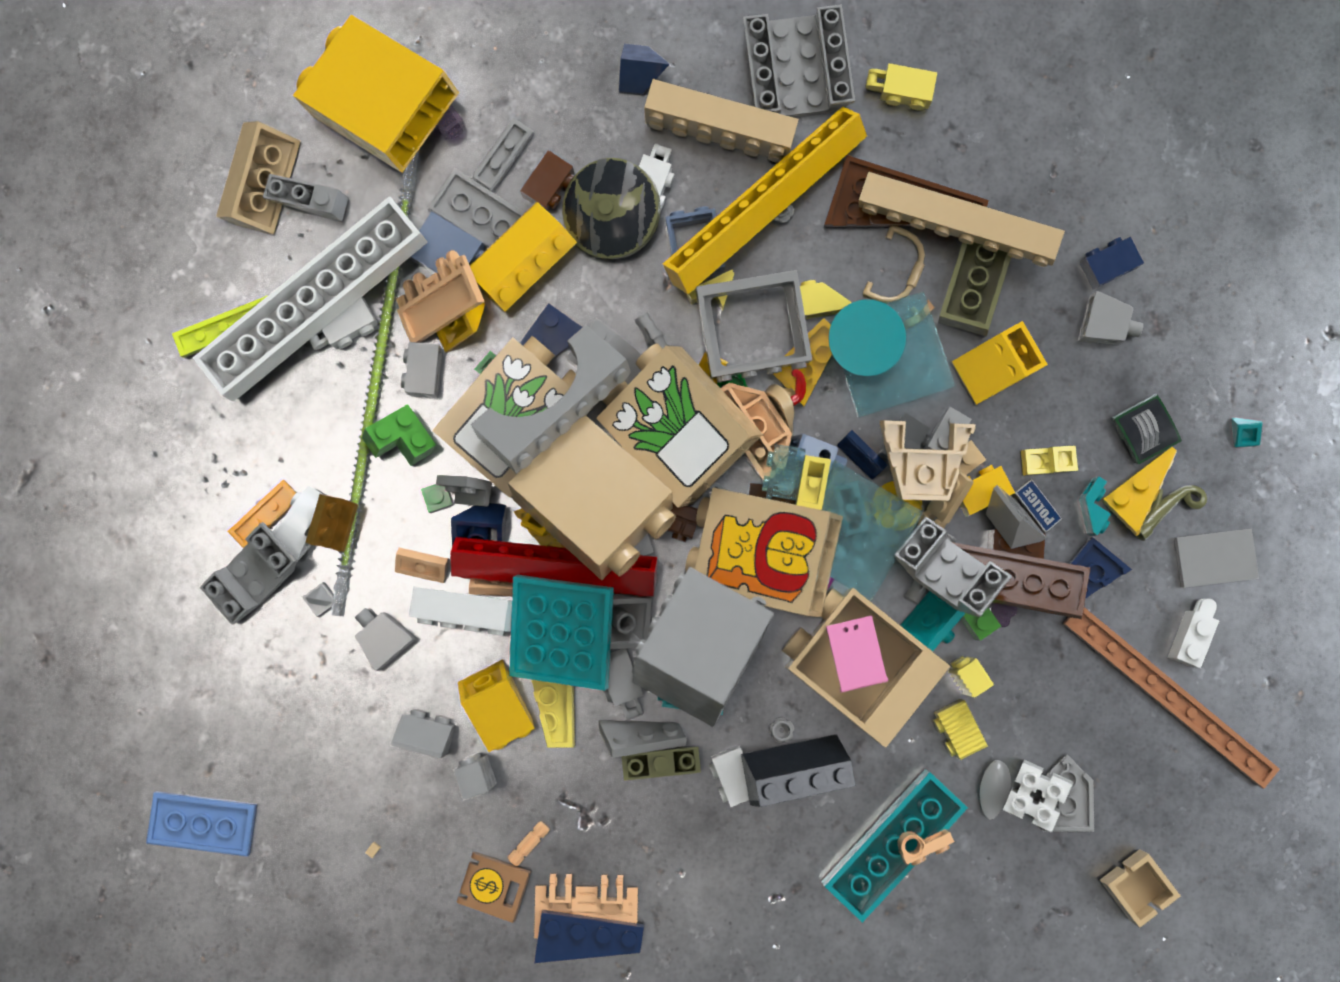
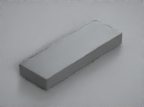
(502, 155)

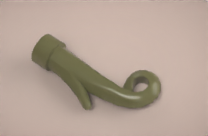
(1161, 508)

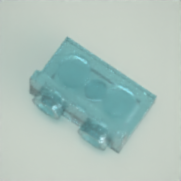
(785, 472)

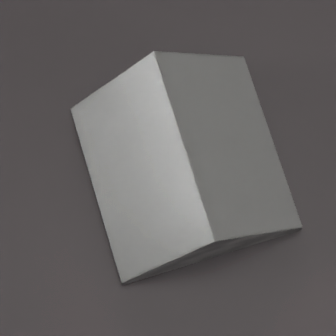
(1012, 520)

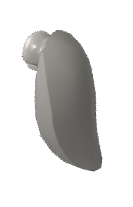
(994, 788)

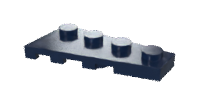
(580, 937)

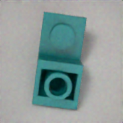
(1094, 516)

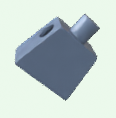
(814, 447)

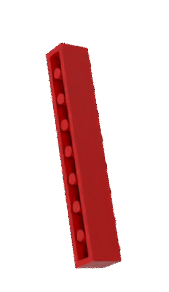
(504, 560)

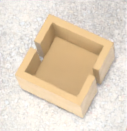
(1137, 886)

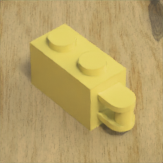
(903, 85)

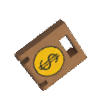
(488, 885)

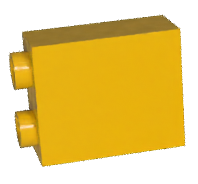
(375, 92)

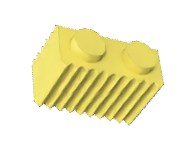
(970, 676)
(960, 730)

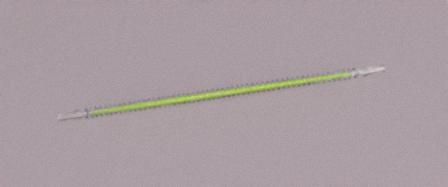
(340, 586)

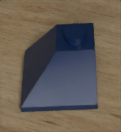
(480, 523)

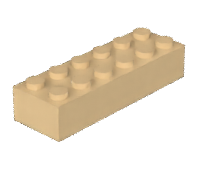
(719, 121)

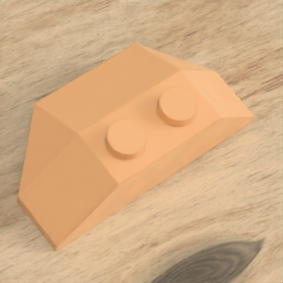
(766, 418)

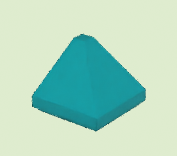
(1246, 432)

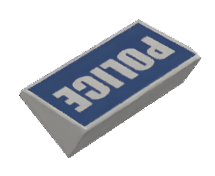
(1037, 506)

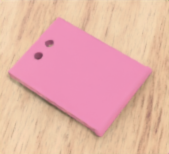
(856, 654)

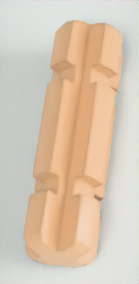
(528, 843)

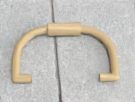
(915, 274)

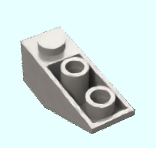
(306, 196)

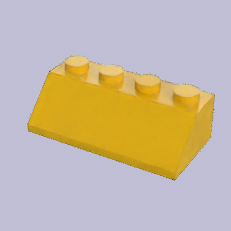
(521, 256)

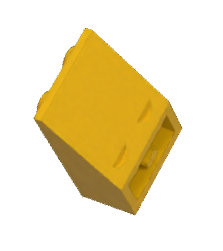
(999, 363)

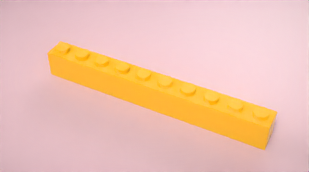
(765, 200)

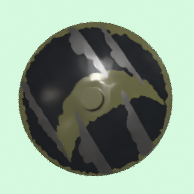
(611, 208)

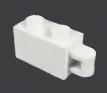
(659, 170)
(351, 323)
(1195, 634)

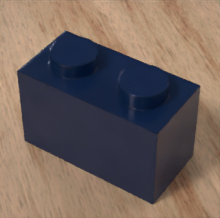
(1111, 262)

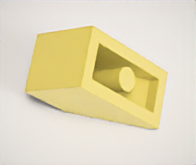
(820, 300)

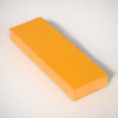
(267, 510)

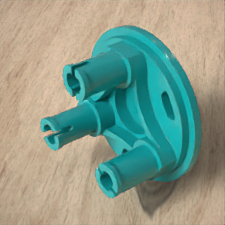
(867, 337)

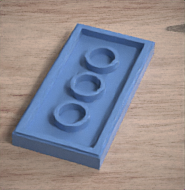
(201, 823)

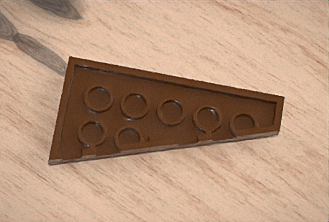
(845, 203)

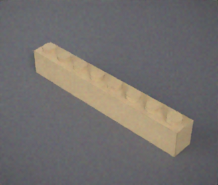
(960, 219)

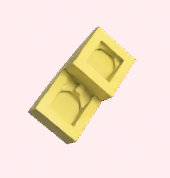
(1049, 460)

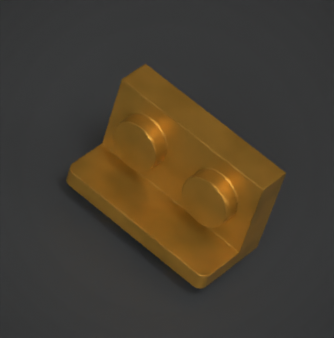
(331, 522)

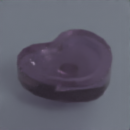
(1003, 613)

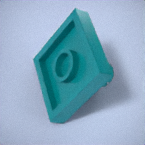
(932, 621)

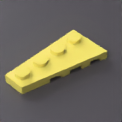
(556, 712)

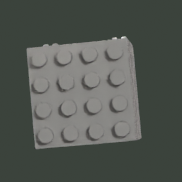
(700, 645)

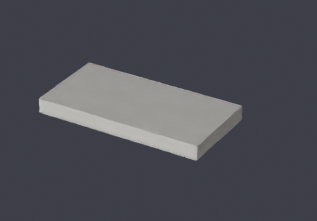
(474, 208)

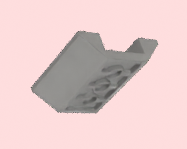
(800, 63)

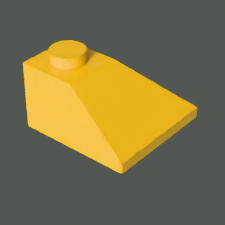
(461, 328)

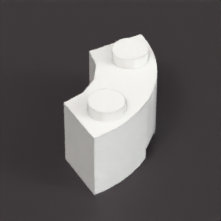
(296, 524)

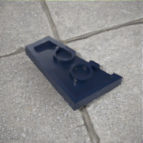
(552, 330)

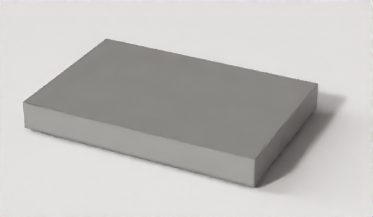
(1216, 558)

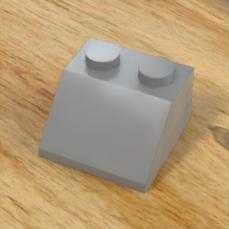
(424, 734)

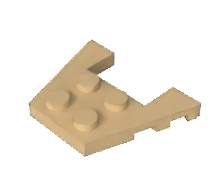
(924, 472)

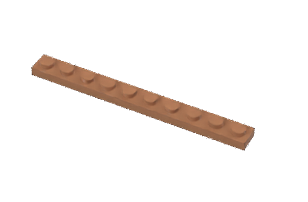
(1173, 698)

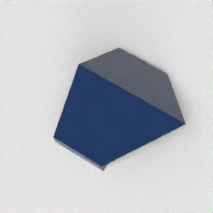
(638, 68)

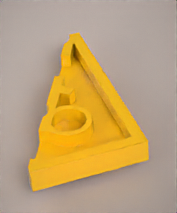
(1135, 497)

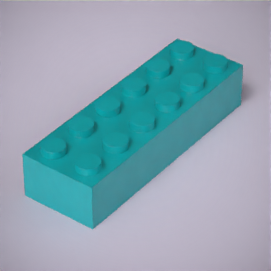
(874, 862)

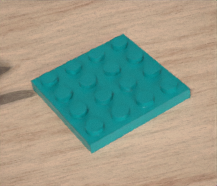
(561, 632)

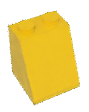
(495, 706)

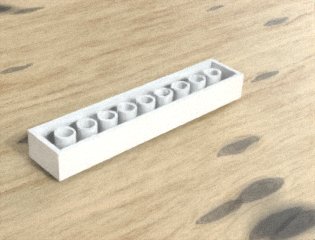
(310, 300)

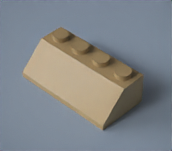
(257, 154)

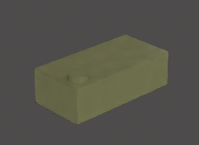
(974, 288)

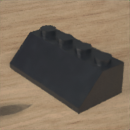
(797, 770)

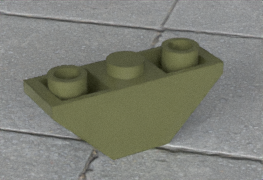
(661, 763)

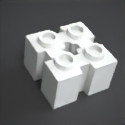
(1053, 790)

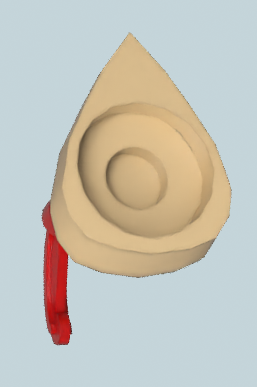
(786, 398)

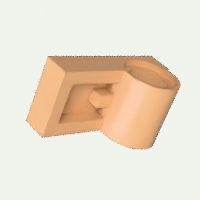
(935, 843)

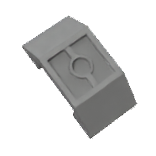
(950, 570)
(250, 575)

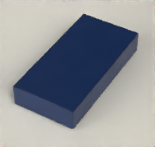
(862, 455)

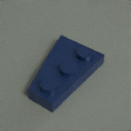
(1103, 565)

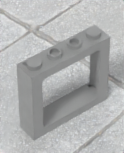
(790, 283)

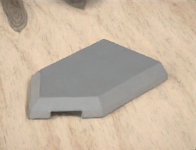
(1078, 809)

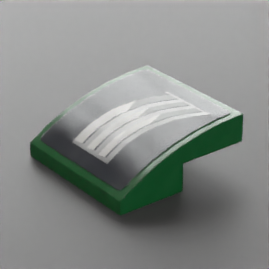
(1147, 429)

